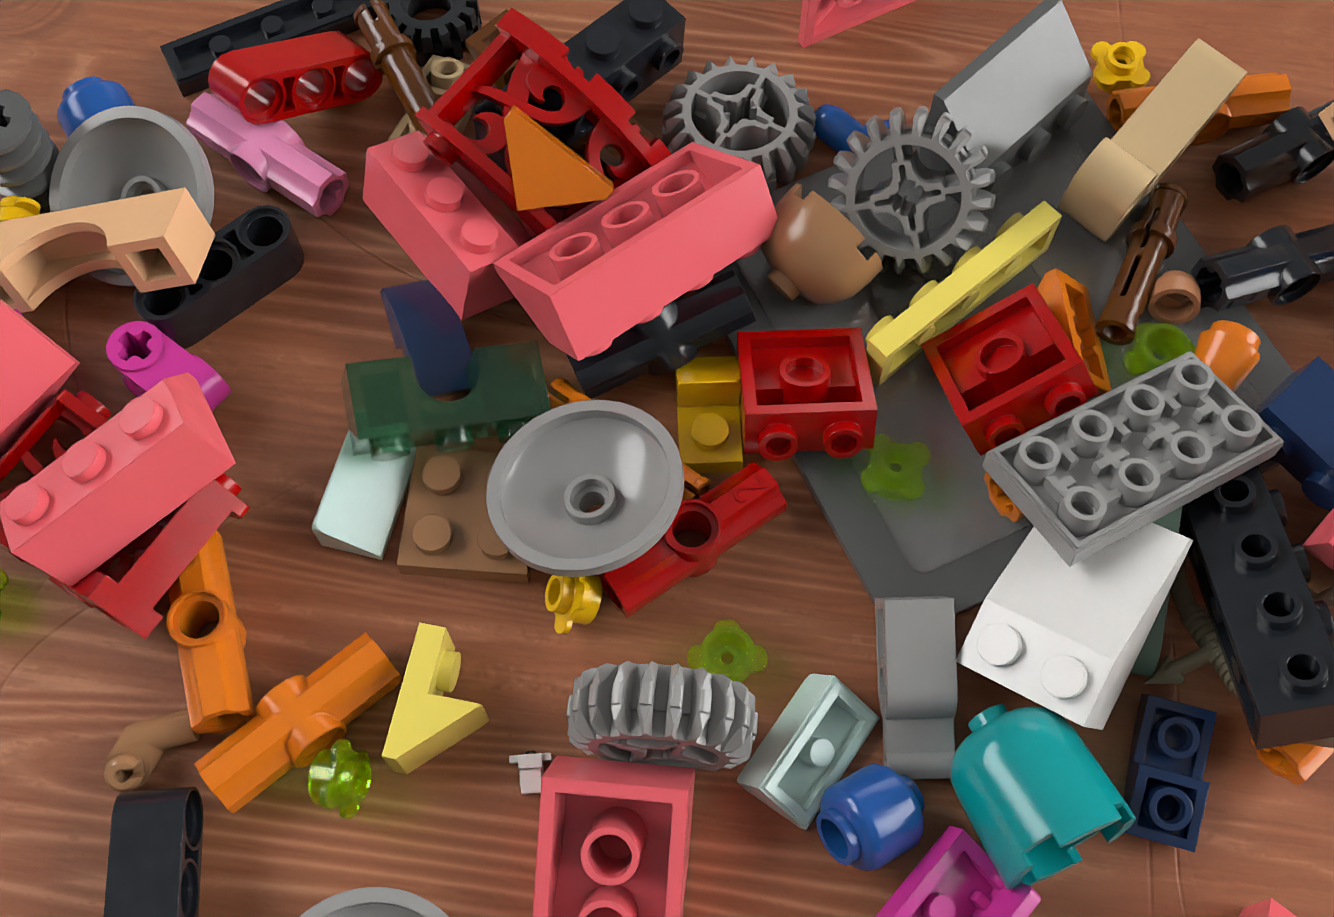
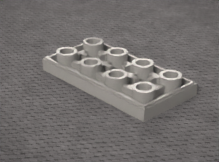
(1130, 456)

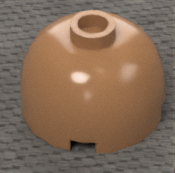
(816, 251)

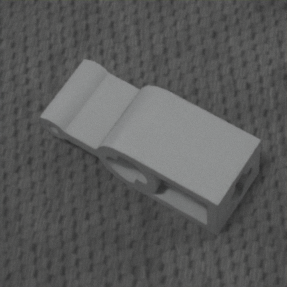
(917, 683)

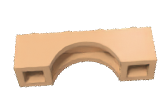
(152, 236)

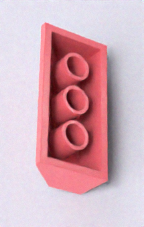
(640, 248)

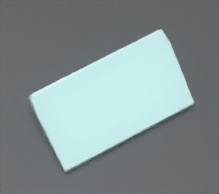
(362, 502)
(808, 748)

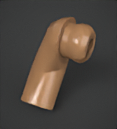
(142, 748)

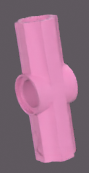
(269, 156)

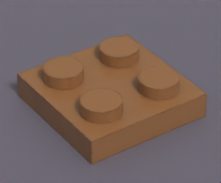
(449, 520)

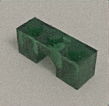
(393, 414)

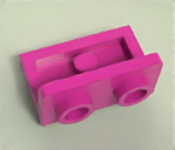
(958, 882)

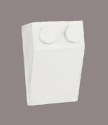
(1075, 629)

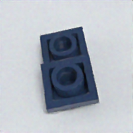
(431, 335)
(1168, 770)

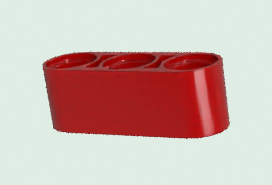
(294, 77)

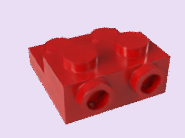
(1009, 369)
(805, 392)

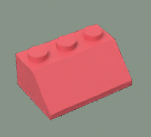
(442, 221)
(117, 481)

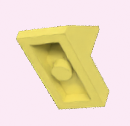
(423, 718)

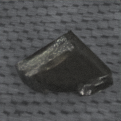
(893, 290)

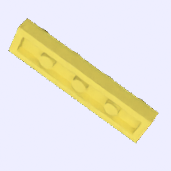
(972, 281)

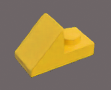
(709, 414)

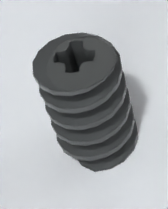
(25, 151)

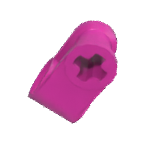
(149, 356)

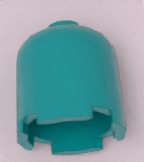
(1033, 792)

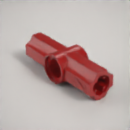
(722, 515)

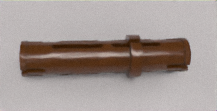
(395, 57)
(1148, 245)

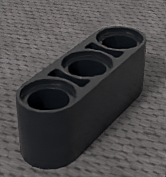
(250, 274)
(155, 854)

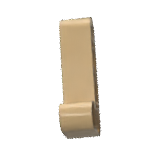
(1150, 141)

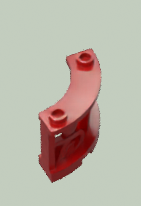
(539, 66)
(159, 553)

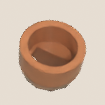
(1168, 301)

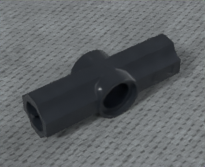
(1289, 148)
(1270, 266)
(669, 338)

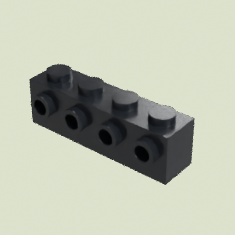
(625, 46)
(1263, 610)

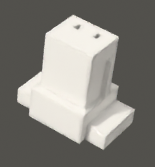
(530, 770)

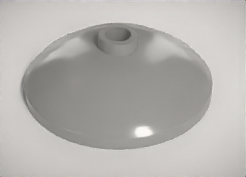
(127, 156)
(578, 460)

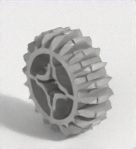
(737, 114)
(937, 184)
(662, 716)

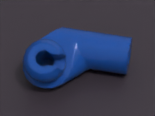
(835, 125)

